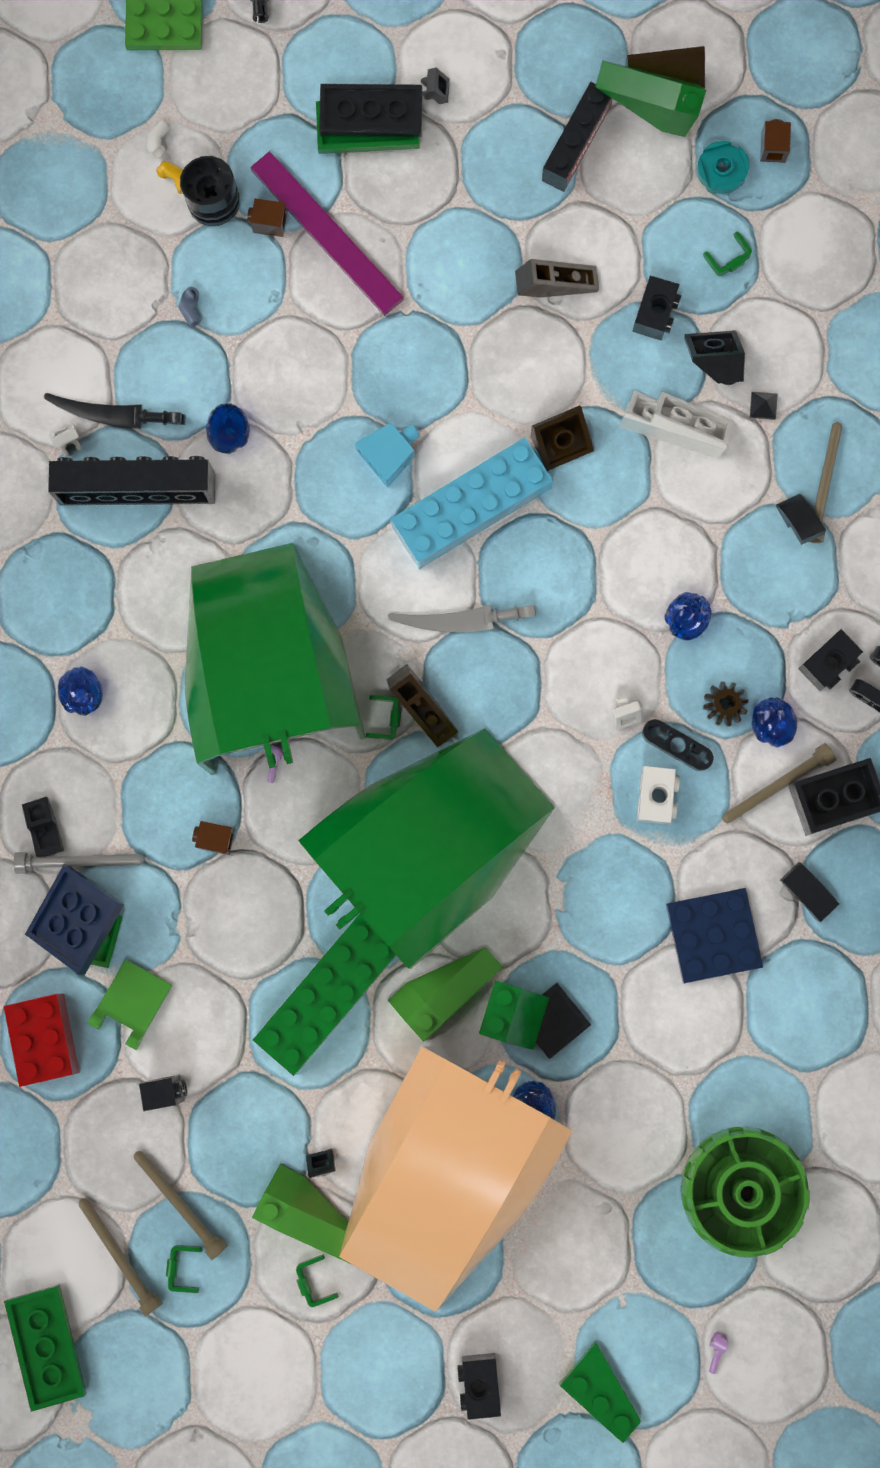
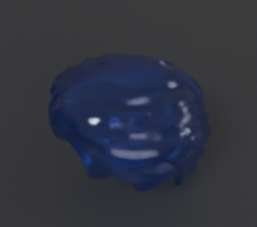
(227, 428)
(688, 616)
(80, 691)
(774, 722)
(537, 1096)

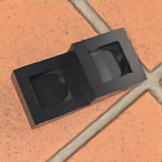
(801, 518)
(43, 827)
(809, 892)

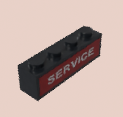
(576, 137)

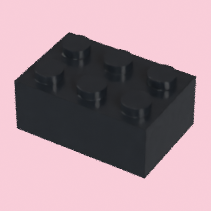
(836, 796)

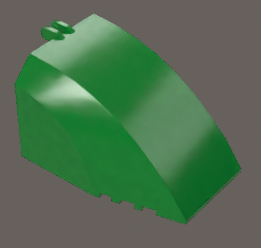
(262, 657)
(429, 843)

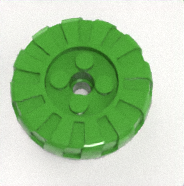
(714, 1184)

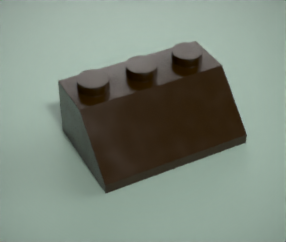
(681, 64)

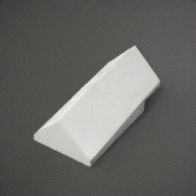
(677, 423)

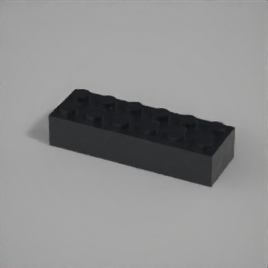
(132, 481)

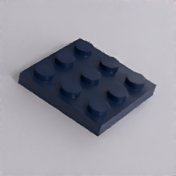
(74, 919)
(714, 935)

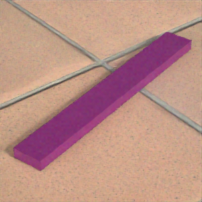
(327, 233)

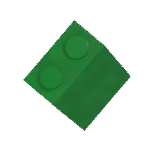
(513, 1015)

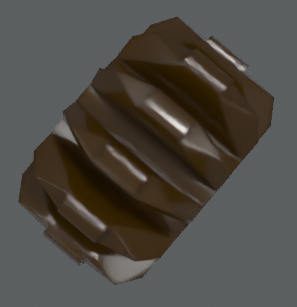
(730, 713)

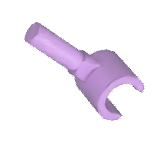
(278, 755)
(719, 1343)

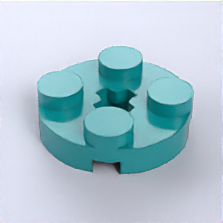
(731, 156)

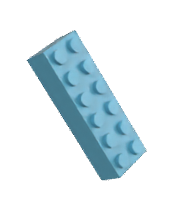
(471, 503)

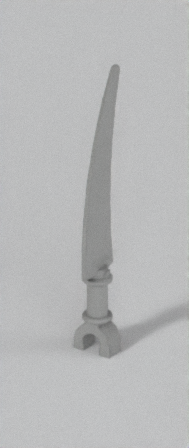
(463, 621)

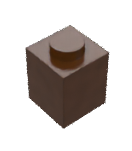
(775, 141)
(267, 217)
(213, 837)

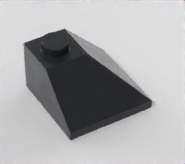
(718, 355)

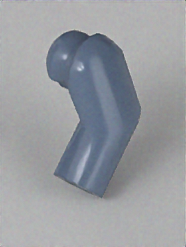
(188, 304)

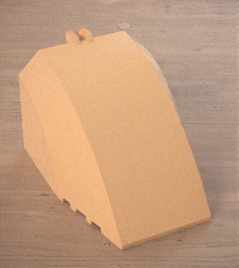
(446, 1178)

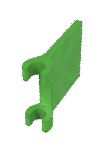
(132, 1001)

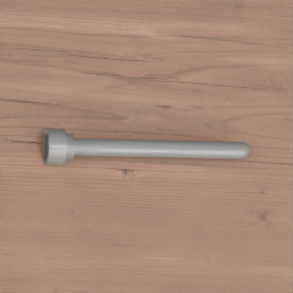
(25, 862)

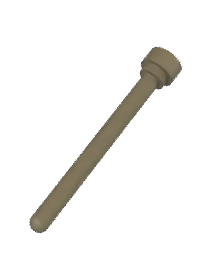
(827, 474)
(821, 757)
(213, 1244)
(148, 1301)

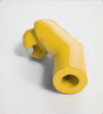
(168, 169)

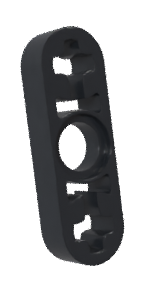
(663, 728)

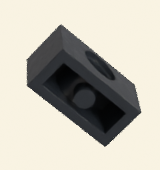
(660, 293)
(839, 647)
(162, 1092)
(484, 1403)

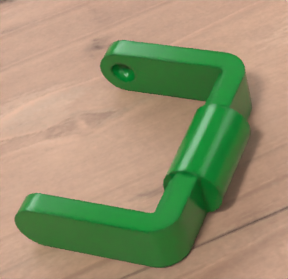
(734, 263)
(395, 717)
(171, 1268)
(304, 1286)

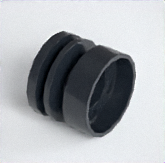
(210, 190)

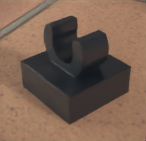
(437, 86)

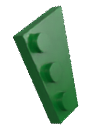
(600, 1393)

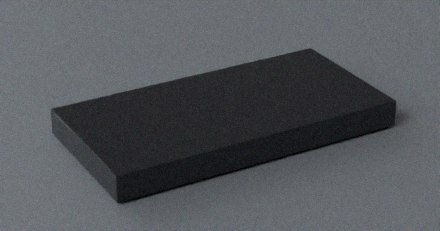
(370, 110)

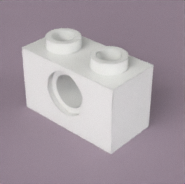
(648, 809)

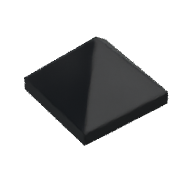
(763, 405)
(320, 1163)

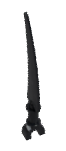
(115, 415)

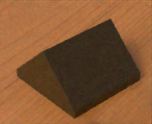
(562, 438)

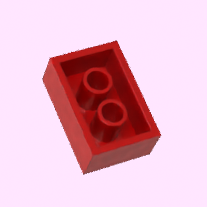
(41, 1039)

